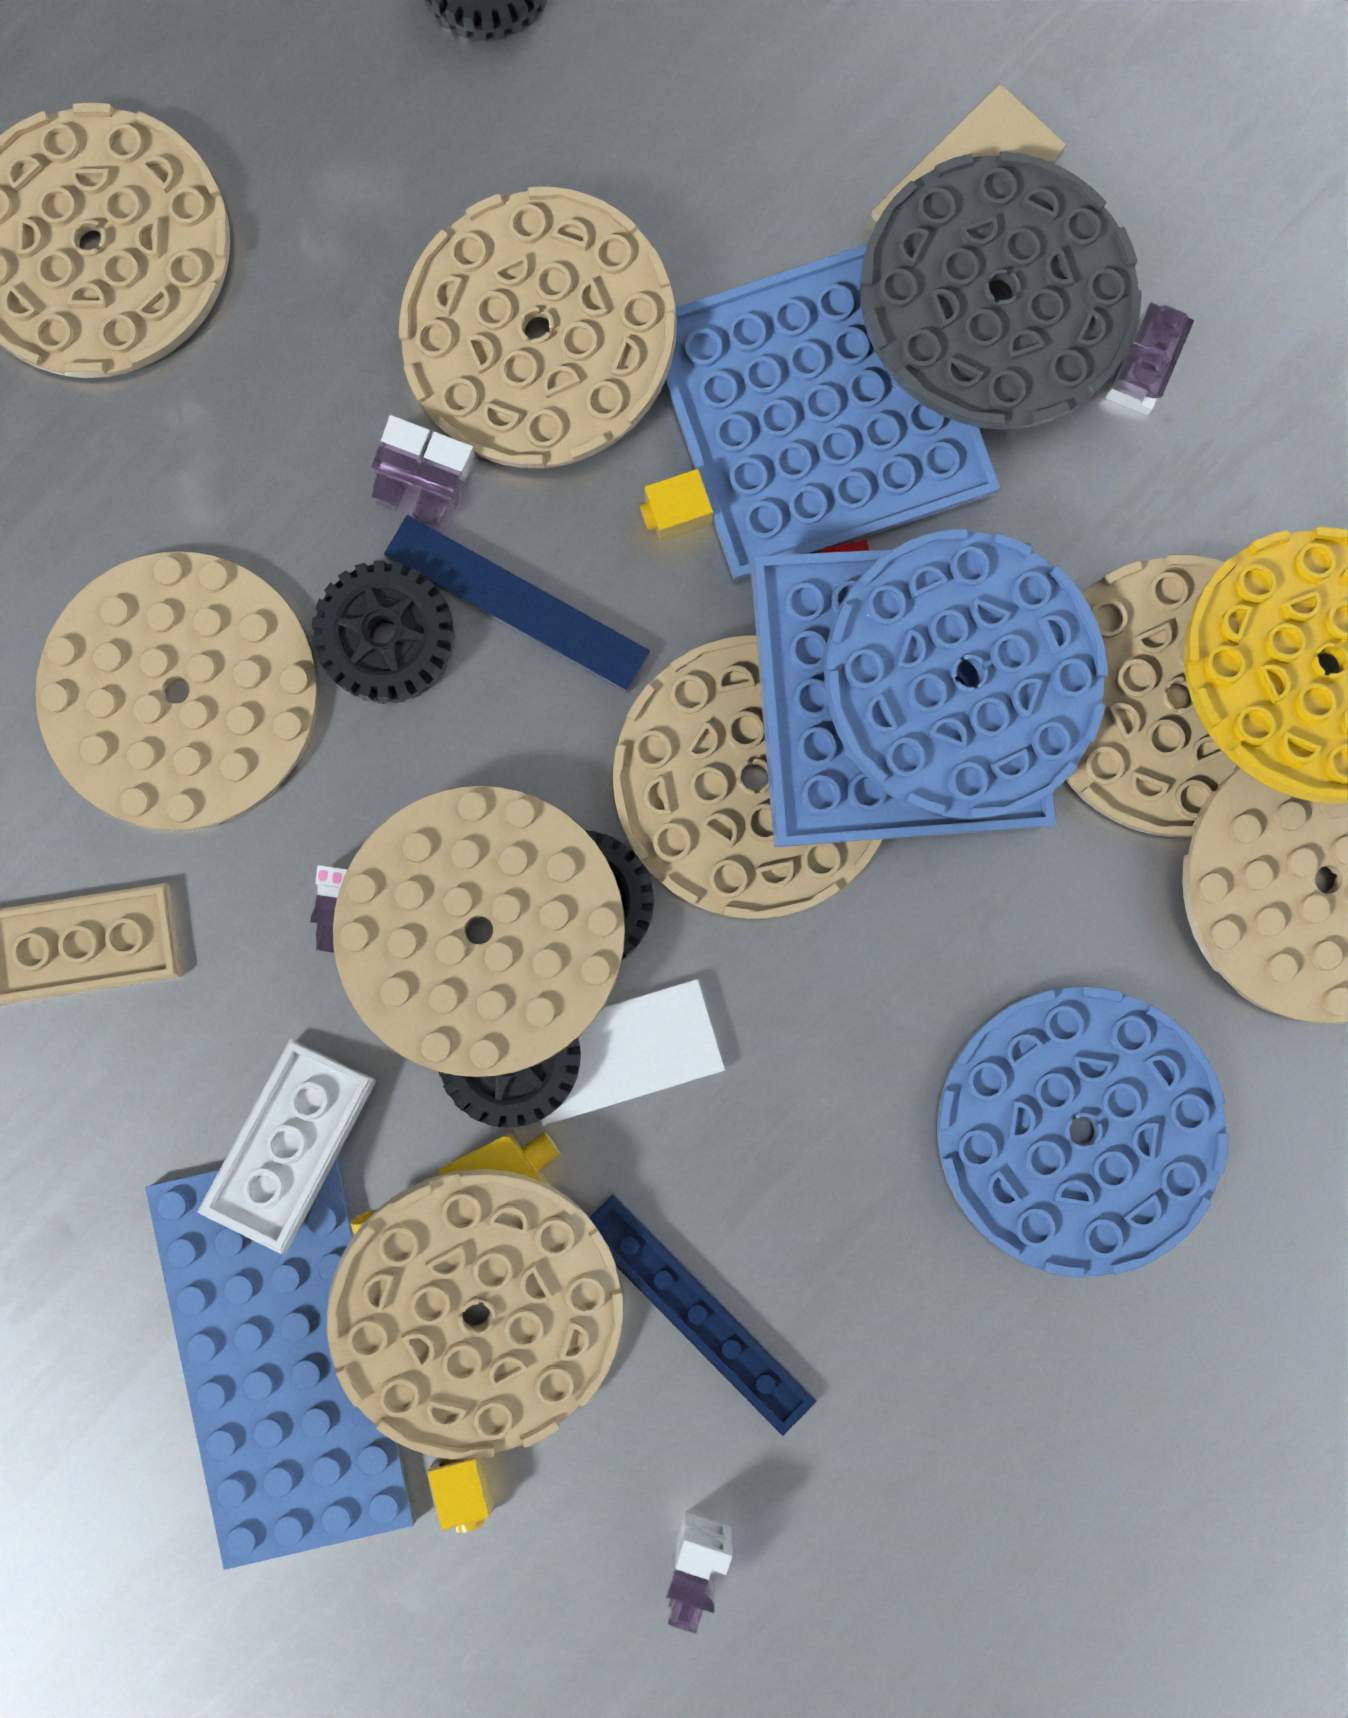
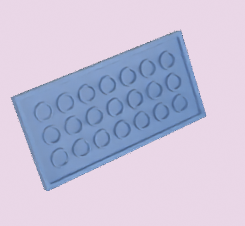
(273, 1427)

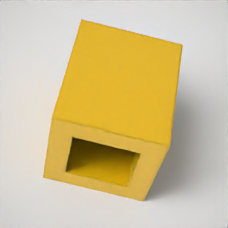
(676, 506)
(461, 1493)

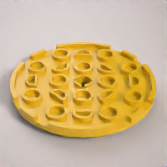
(1258, 666)

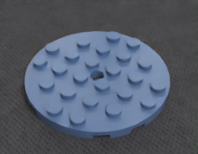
(897, 662)
(1152, 1146)

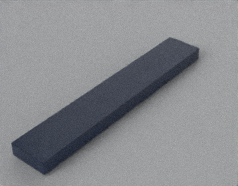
(518, 604)
(701, 1317)

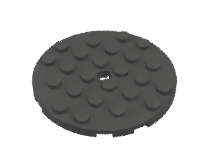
(1013, 357)

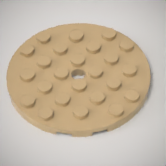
(158, 245)
(526, 259)
(134, 636)
(1149, 759)
(686, 798)
(1258, 900)
(463, 1002)
(431, 1257)

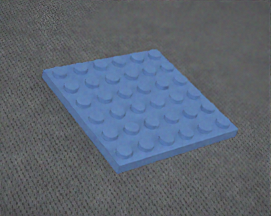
(804, 423)
(812, 779)

